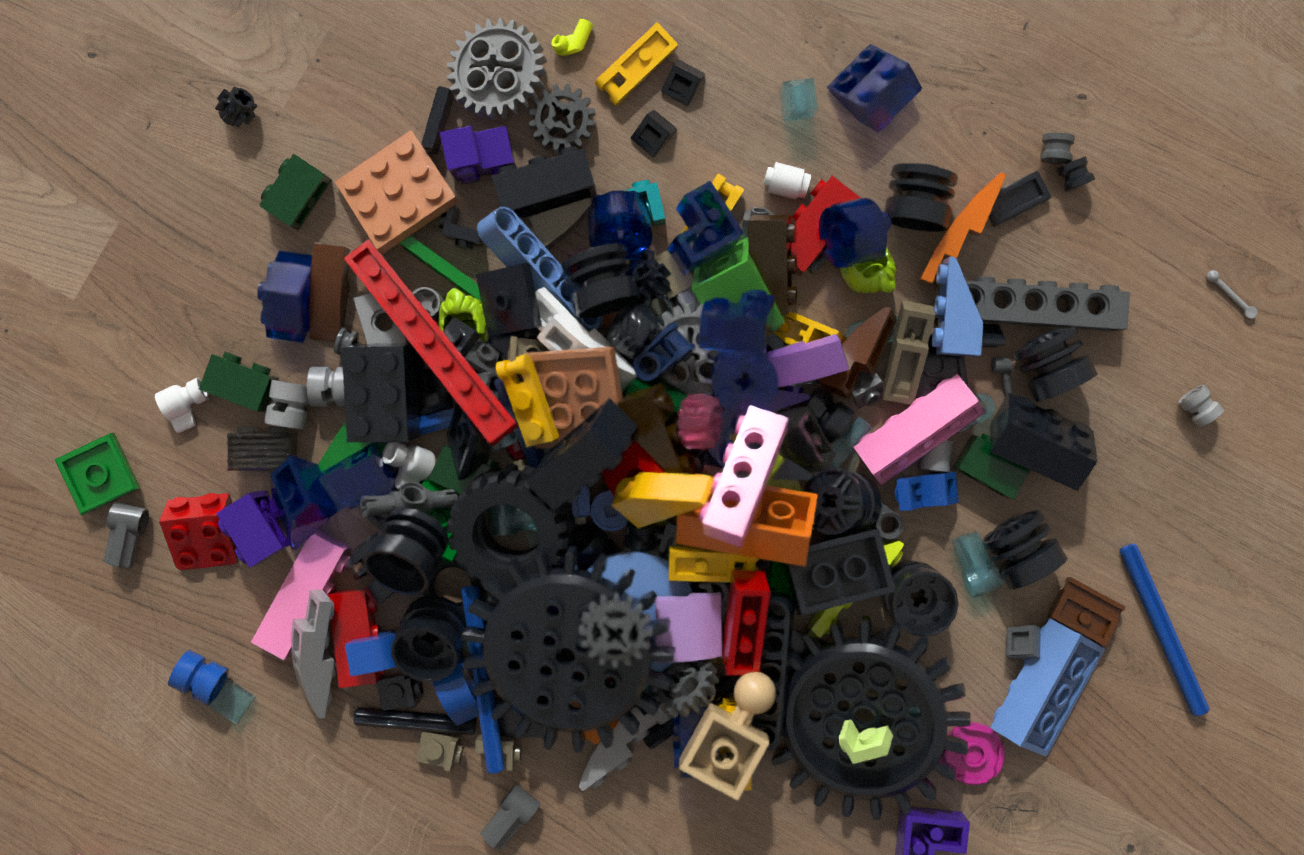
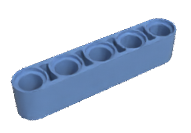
(516, 244)

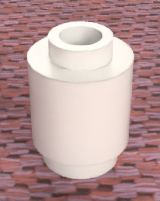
(787, 181)

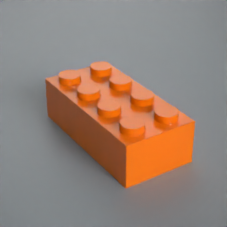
(777, 532)

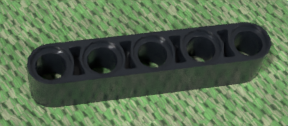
(778, 658)

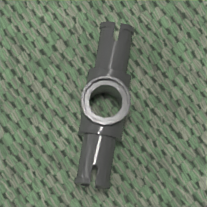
(411, 496)

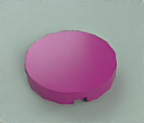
(983, 757)

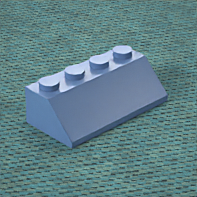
(1047, 689)

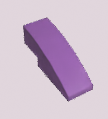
(808, 361)

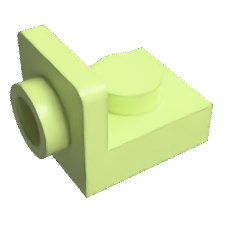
(864, 745)

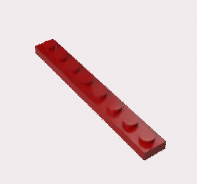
(431, 343)

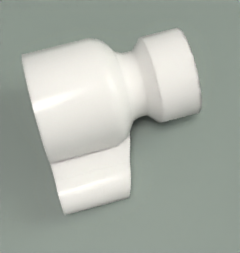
(177, 401)
(413, 462)

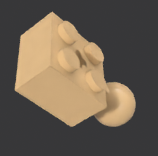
(719, 728)

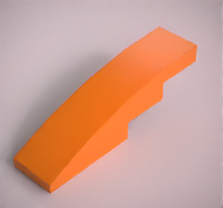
(970, 220)

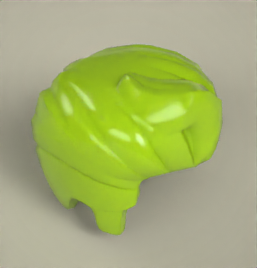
(871, 276)
(464, 308)

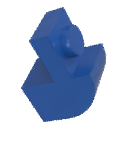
(926, 490)
(370, 653)
(457, 694)

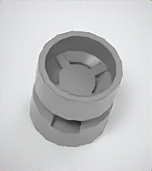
(325, 387)
(287, 405)

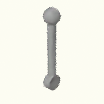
(1248, 311)

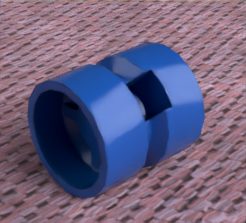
(604, 514)
(195, 675)

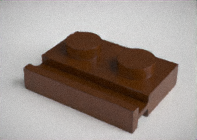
(1086, 611)

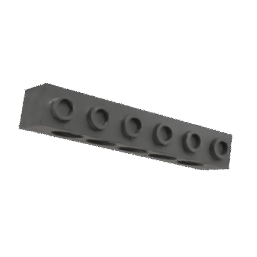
(1110, 316)

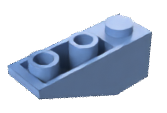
(959, 320)

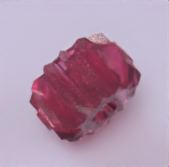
(700, 421)

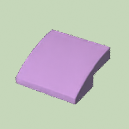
(693, 627)

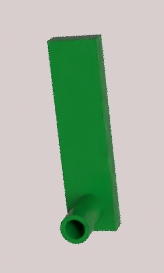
(441, 266)

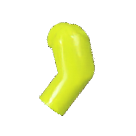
(575, 42)

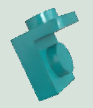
(654, 201)

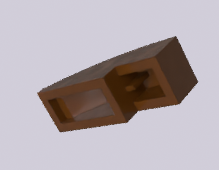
(328, 291)
(861, 352)

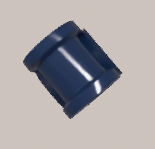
(667, 350)

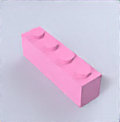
(919, 428)
(312, 570)

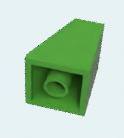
(729, 277)

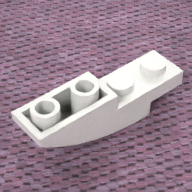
(564, 332)

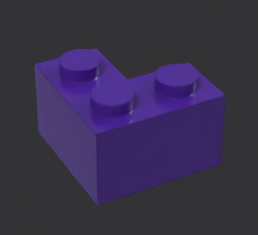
(476, 153)
(253, 528)
(931, 830)

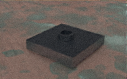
(508, 299)

